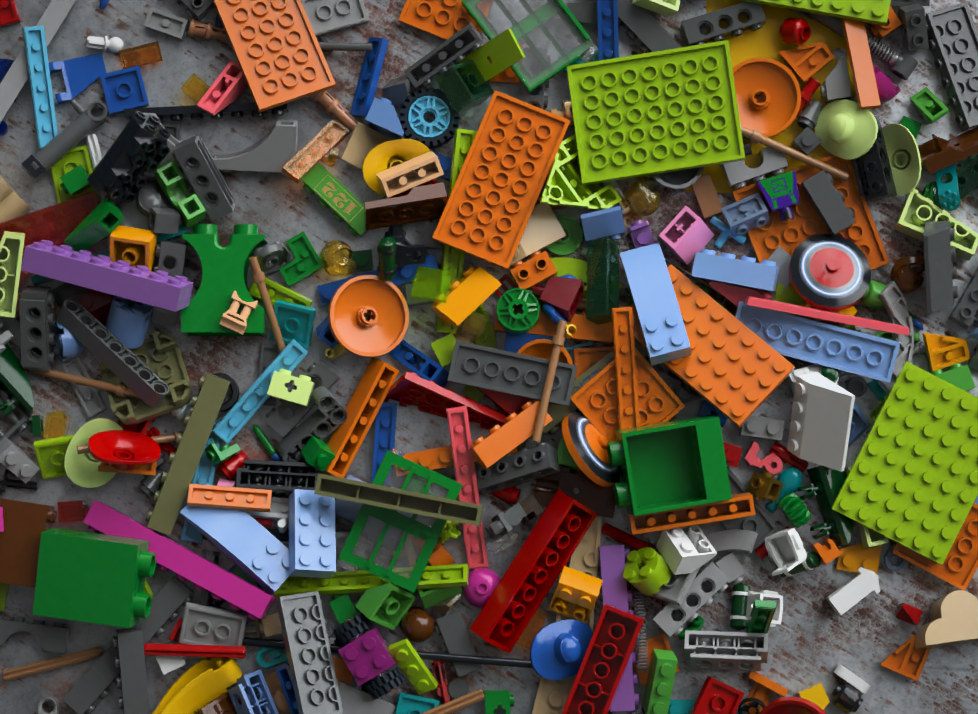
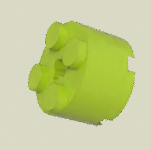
(646, 570)

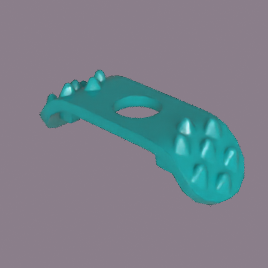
(948, 192)

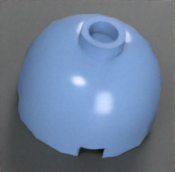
(67, 343)

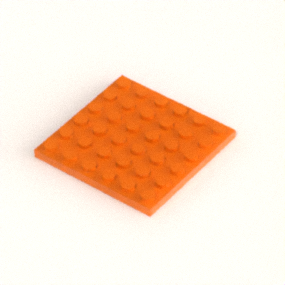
(809, 224)

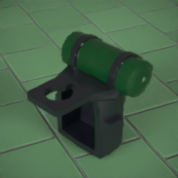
(393, 253)

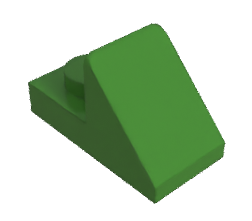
(929, 105)

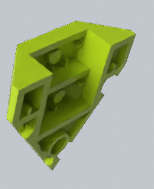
(565, 183)

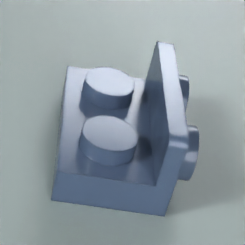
(745, 215)

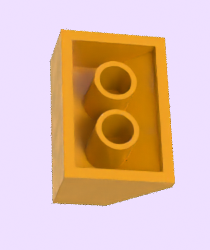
(466, 295)

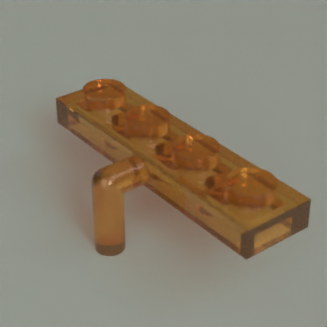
(316, 151)

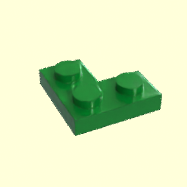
(306, 260)

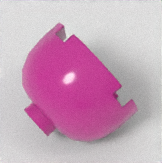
(885, 85)
(480, 586)

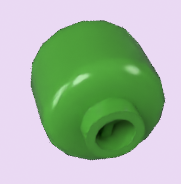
(871, 296)

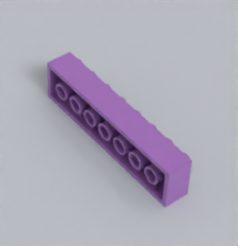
(107, 275)

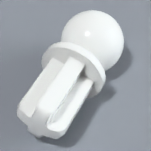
(114, 44)

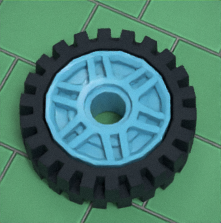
(428, 102)

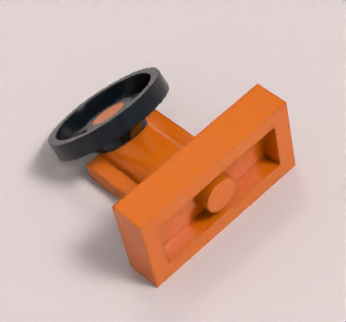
(760, 693)

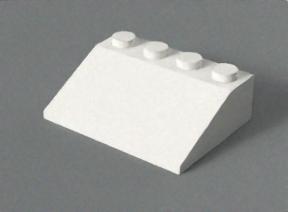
(820, 421)

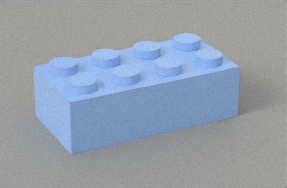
(735, 271)
(311, 535)

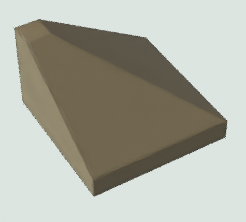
(447, 605)

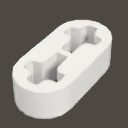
(851, 678)

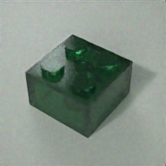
(464, 86)

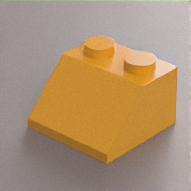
(133, 246)

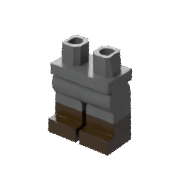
(512, 517)

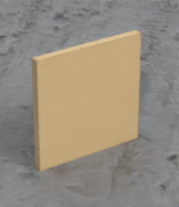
(360, 143)

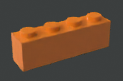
(508, 436)

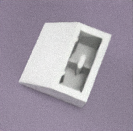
(685, 548)

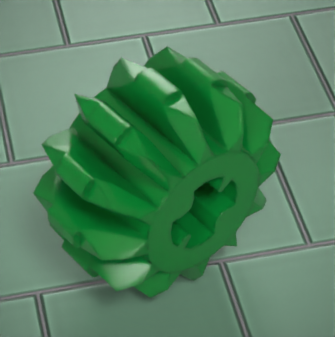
(794, 510)

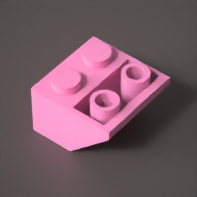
(686, 235)

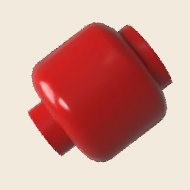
(795, 31)

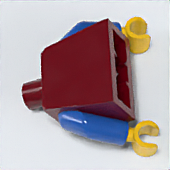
(560, 299)

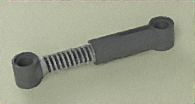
(901, 64)

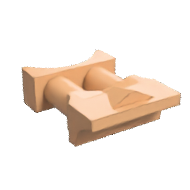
(235, 321)

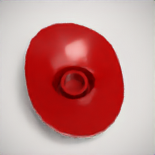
(124, 449)

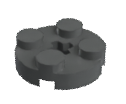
(272, 257)

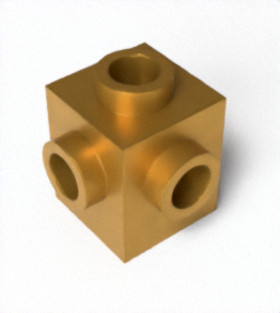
(764, 486)

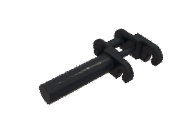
(16, 483)

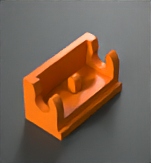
(826, 552)

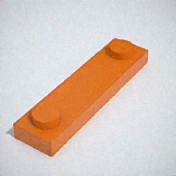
(229, 498)

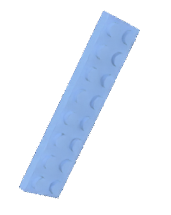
(822, 342)

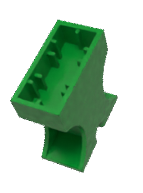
(222, 274)

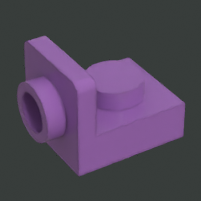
(641, 234)

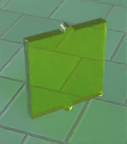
(432, 284)

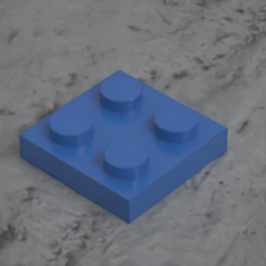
(124, 90)

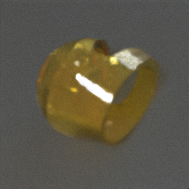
(641, 199)
(336, 258)

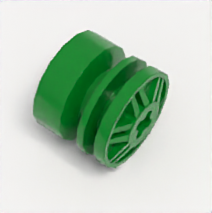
(521, 322)

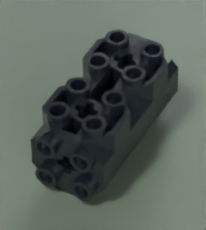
(135, 150)

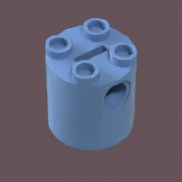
(129, 321)

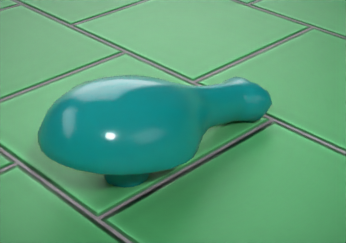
(792, 480)

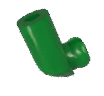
(696, 625)

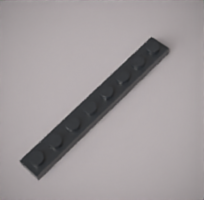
(177, 113)

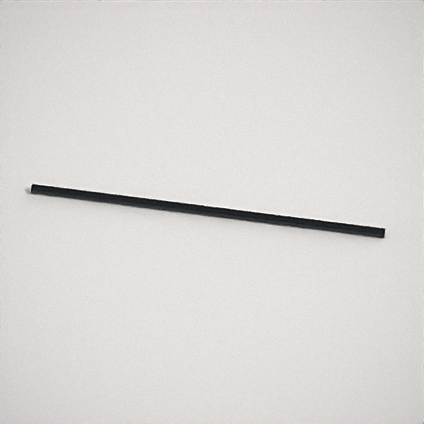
(435, 656)

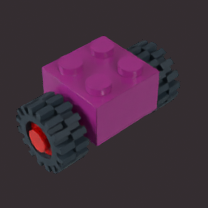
(368, 656)

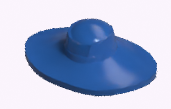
(560, 649)

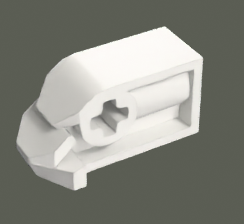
(854, 590)

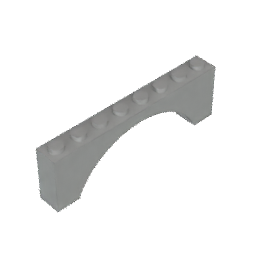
(265, 156)

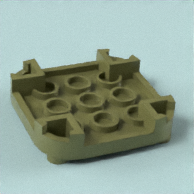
(166, 361)

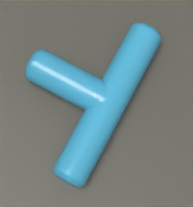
(725, 232)

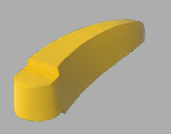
(199, 686)

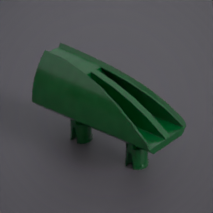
(15, 384)
(825, 486)

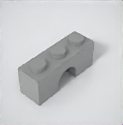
(738, 173)

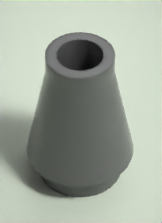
(810, 115)
(151, 483)

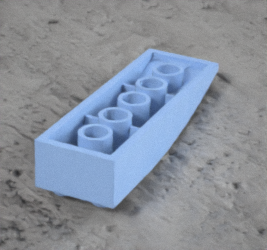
(655, 304)
(244, 543)

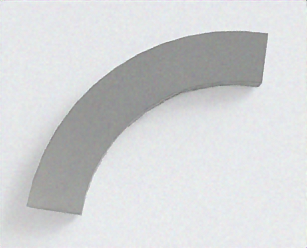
(898, 314)
(733, 540)

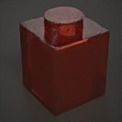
(72, 511)

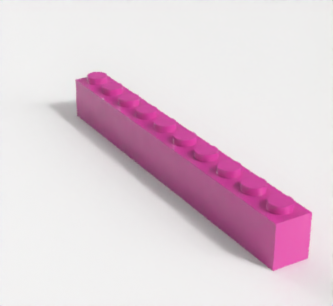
(183, 562)

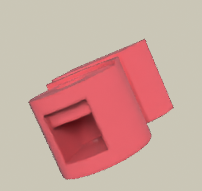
(770, 463)

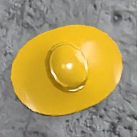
(387, 156)

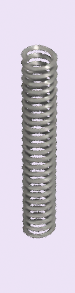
(643, 642)

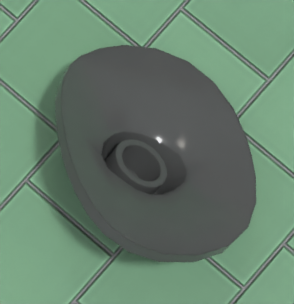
(138, 211)

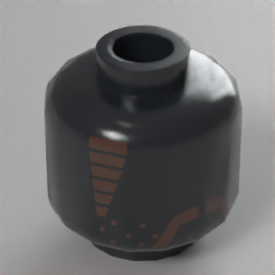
(847, 698)

